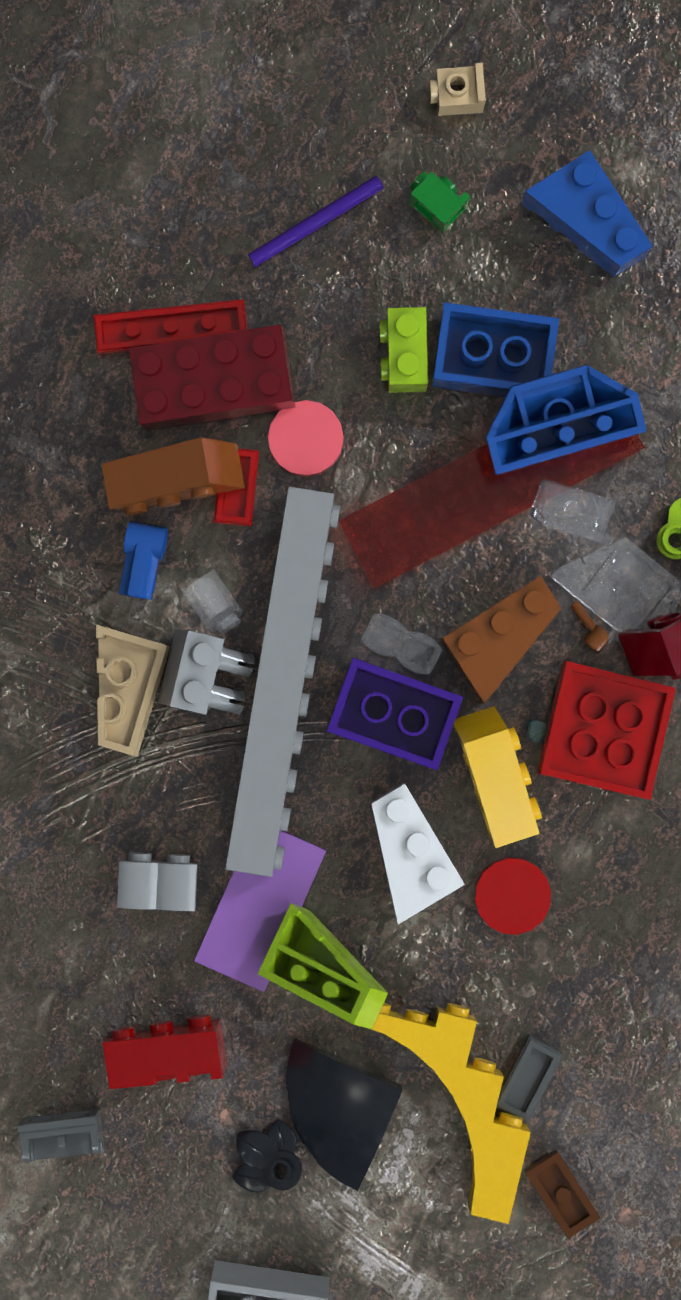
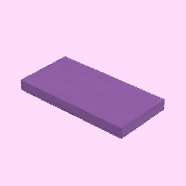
(254, 911)

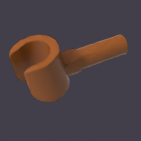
(597, 637)

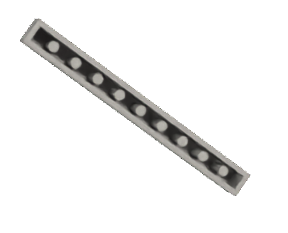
(280, 682)

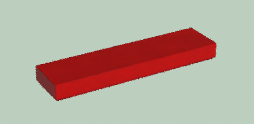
(160, 325)

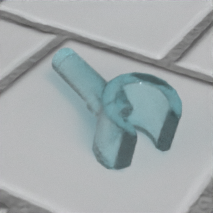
(536, 731)

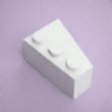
(412, 854)

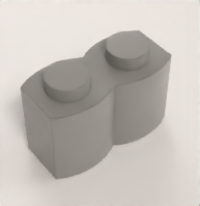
(156, 883)

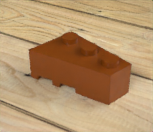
(500, 636)

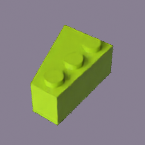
(321, 970)

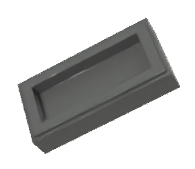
(528, 1078)

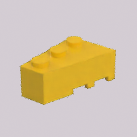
(498, 776)

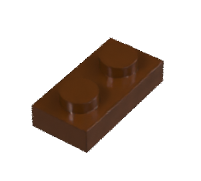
(562, 1194)

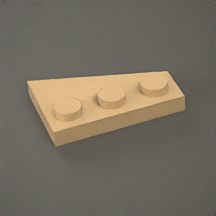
(128, 685)

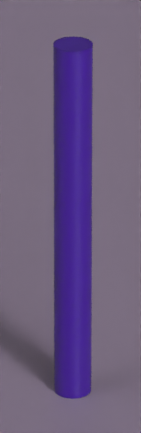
(315, 221)

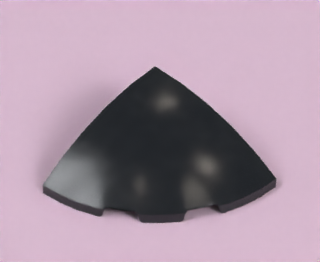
(338, 1110)

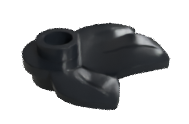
(263, 1154)

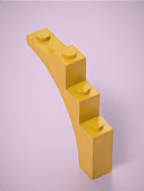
(495, 1141)

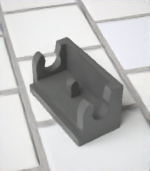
(61, 1135)

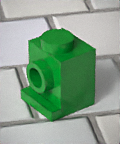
(437, 200)

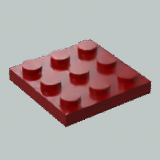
(606, 730)

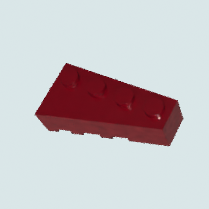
(656, 648)

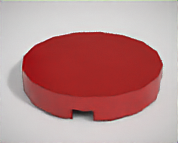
(512, 896)

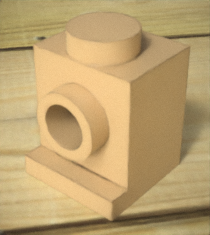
(468, 100)

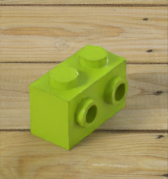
(406, 349)

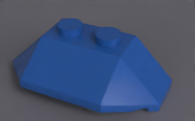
(561, 417)

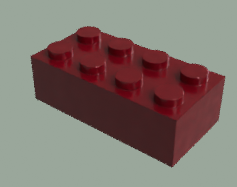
(212, 378)

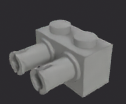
(192, 673)

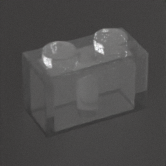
(213, 603)

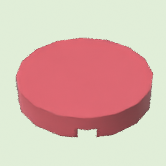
(306, 438)

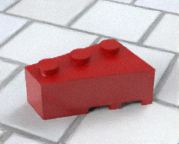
(165, 1052)

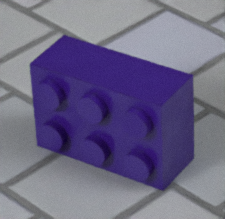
(395, 714)

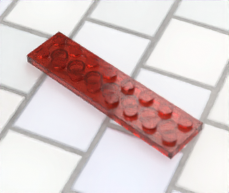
(459, 505)

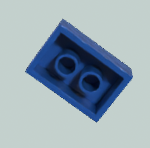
(492, 349)

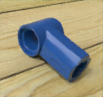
(143, 549)

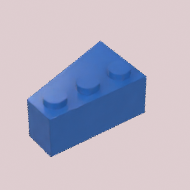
(590, 214)

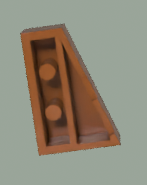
(172, 474)

